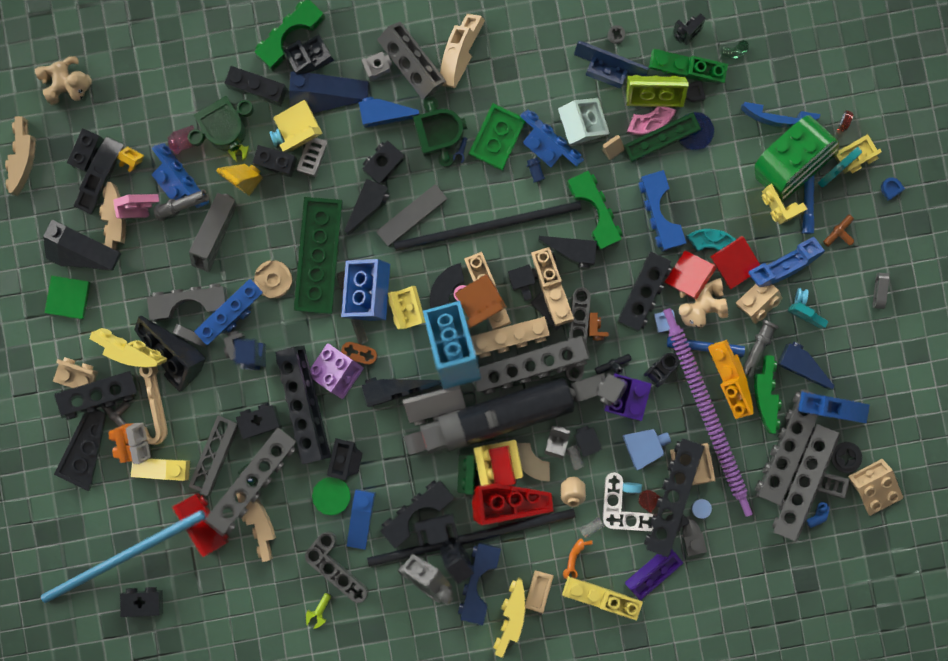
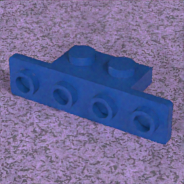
(546, 143)
(172, 175)
(229, 313)

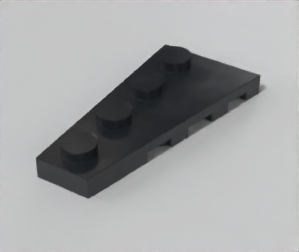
(82, 451)

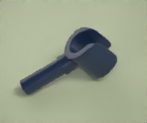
(461, 150)

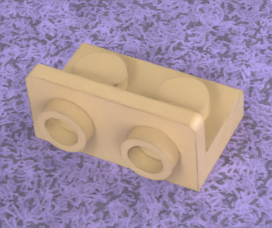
(74, 375)

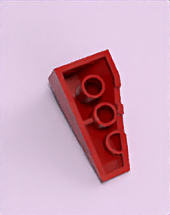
(504, 502)

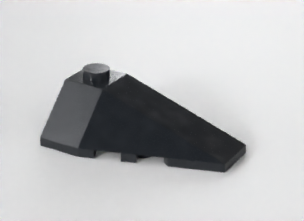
(76, 250)
(183, 359)
(386, 390)

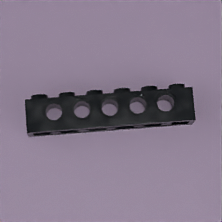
(307, 396)
(664, 546)

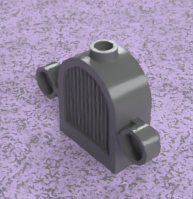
(427, 579)

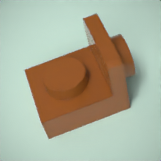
(594, 323)

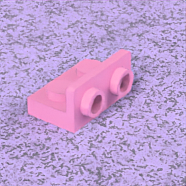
(134, 205)

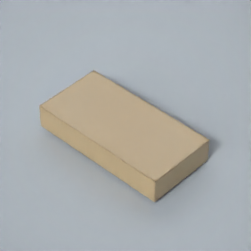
(538, 591)

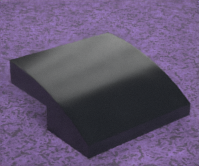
(308, 56)

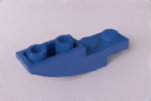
(833, 407)

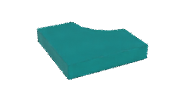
(807, 314)

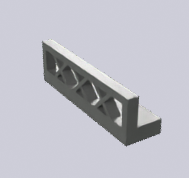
(218, 460)

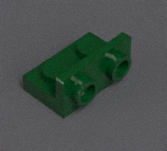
(467, 474)

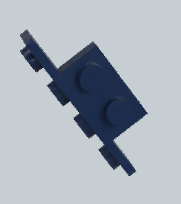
(608, 66)

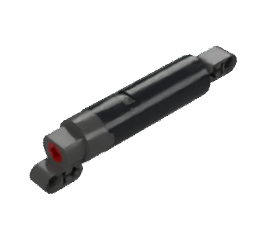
(502, 415)

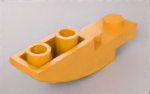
(734, 379)

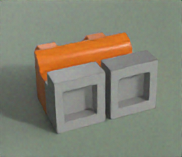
(130, 443)

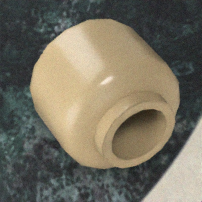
(573, 491)

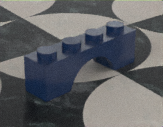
(250, 354)
(474, 608)

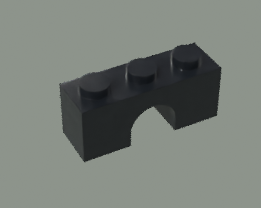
(248, 82)

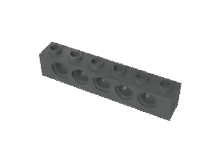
(576, 345)
(830, 439)
(791, 458)
(216, 519)

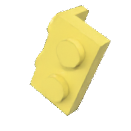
(868, 154)
(406, 308)

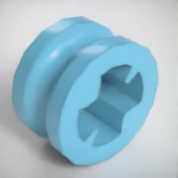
(276, 137)
(801, 296)

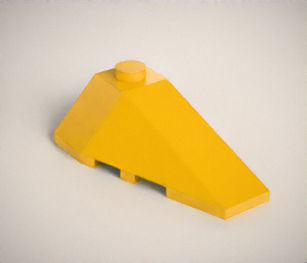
(241, 176)

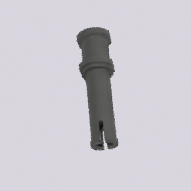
(174, 206)
(762, 340)

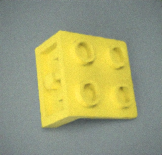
(297, 126)
(779, 213)
(484, 462)

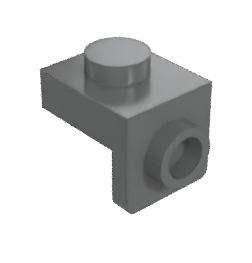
(229, 350)
(557, 442)

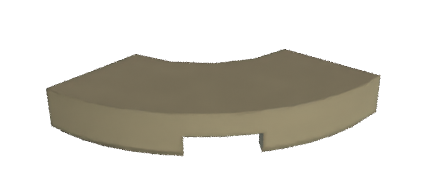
(531, 464)

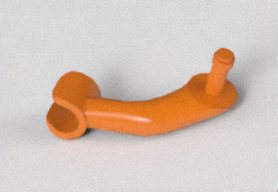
(579, 546)

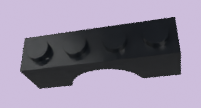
(436, 497)

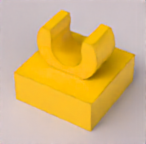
(129, 157)

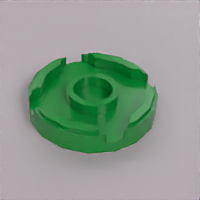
(331, 496)

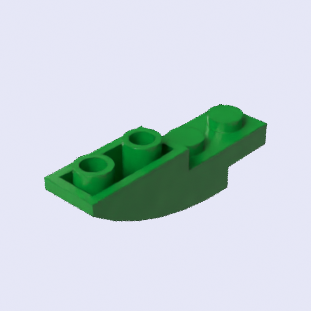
(688, 67)
(767, 404)

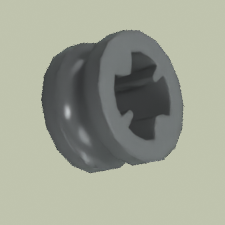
(610, 34)

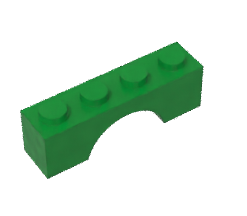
(306, 17)
(584, 188)

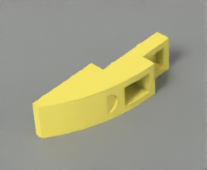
(132, 353)
(602, 598)
(513, 609)

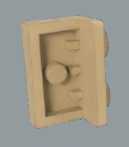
(759, 301)

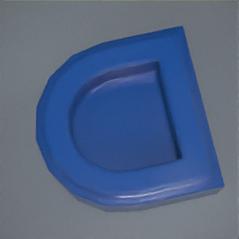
(891, 187)

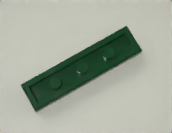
(662, 137)

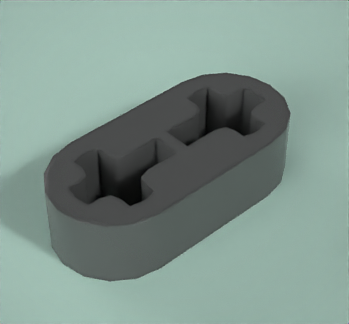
(880, 290)
(188, 334)

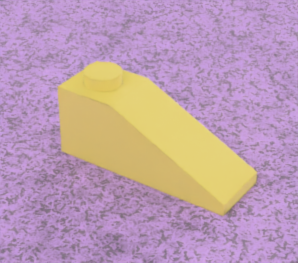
(162, 469)

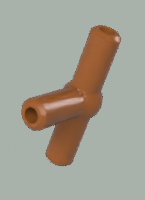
(839, 231)

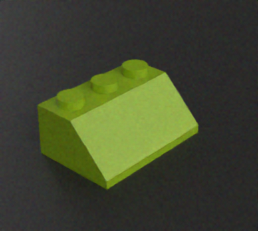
(656, 91)

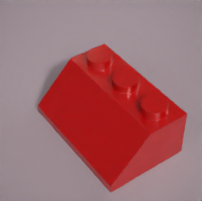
(202, 535)

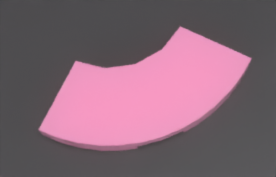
(649, 122)

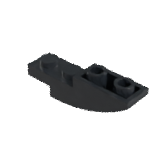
(97, 175)

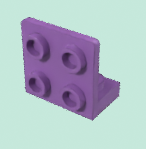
(335, 371)

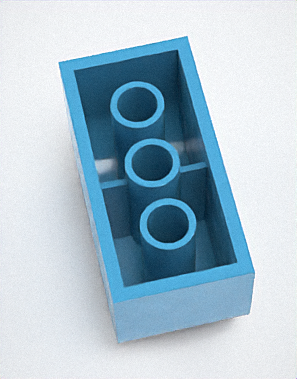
(451, 345)

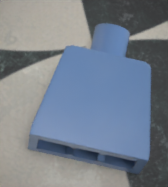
(645, 446)

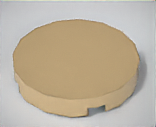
(273, 279)

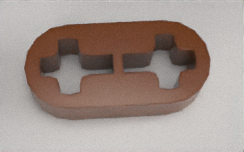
(361, 348)

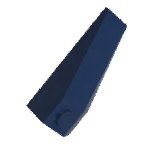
(326, 91)

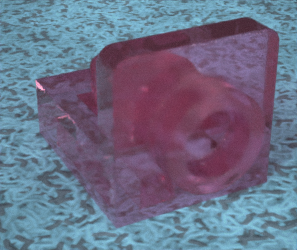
(179, 140)

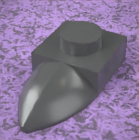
(693, 538)

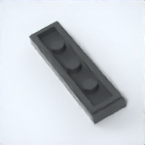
(411, 215)

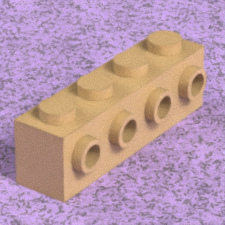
(510, 336)

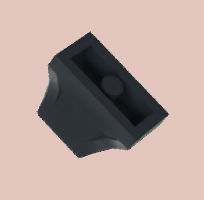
(344, 459)

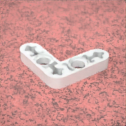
(616, 510)

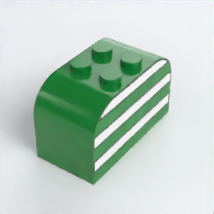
(796, 157)

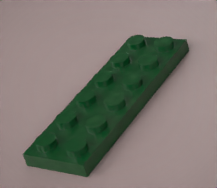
(318, 255)

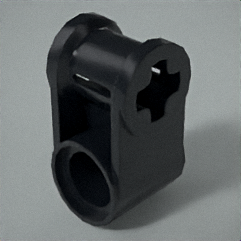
(661, 369)

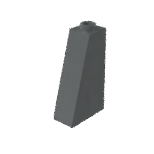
(212, 232)

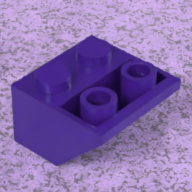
(634, 399)

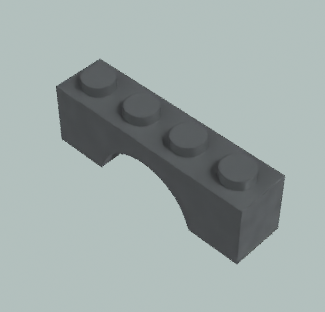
(163, 306)

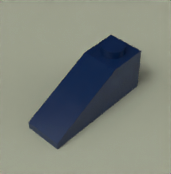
(801, 363)

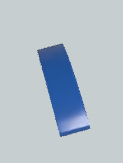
(755, 112)
(788, 264)

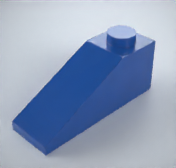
(380, 112)
(360, 518)

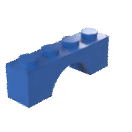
(668, 234)

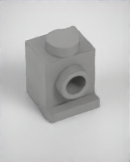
(374, 71)

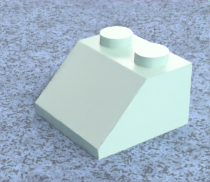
(583, 120)

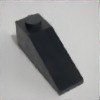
(368, 203)
(574, 250)

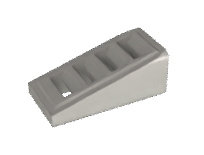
(308, 171)

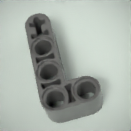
(339, 570)

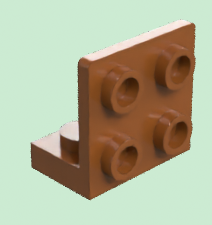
(480, 300)

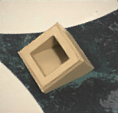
(613, 147)

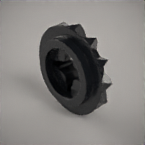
(853, 451)

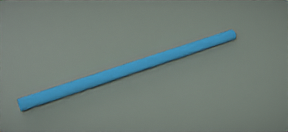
(123, 556)

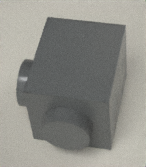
(611, 390)

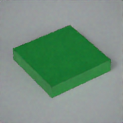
(67, 297)

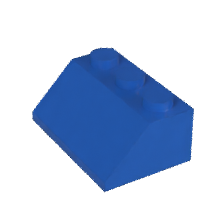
(366, 289)

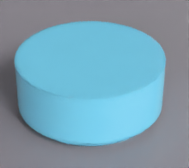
(632, 487)

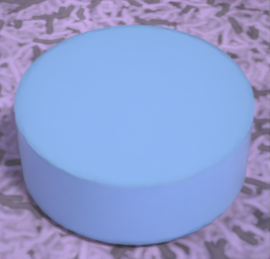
(701, 508)

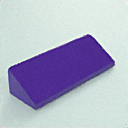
(653, 574)

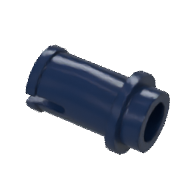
(535, 169)

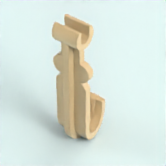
(155, 405)

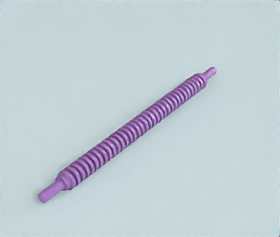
(728, 463)

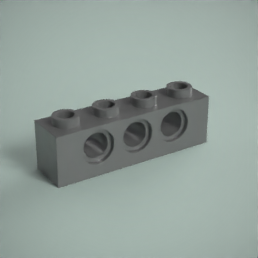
(411, 60)

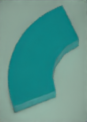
(841, 166)
(709, 239)

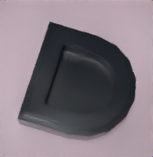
(695, 92)

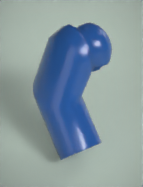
(820, 516)

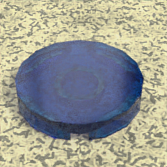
(701, 138)

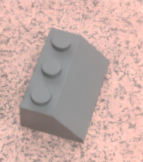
(433, 405)

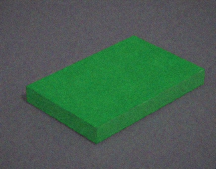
(497, 137)

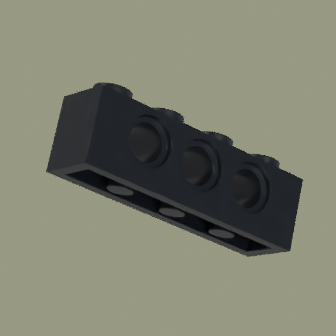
(652, 263)
(65, 398)

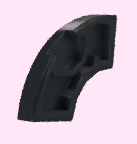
(445, 284)

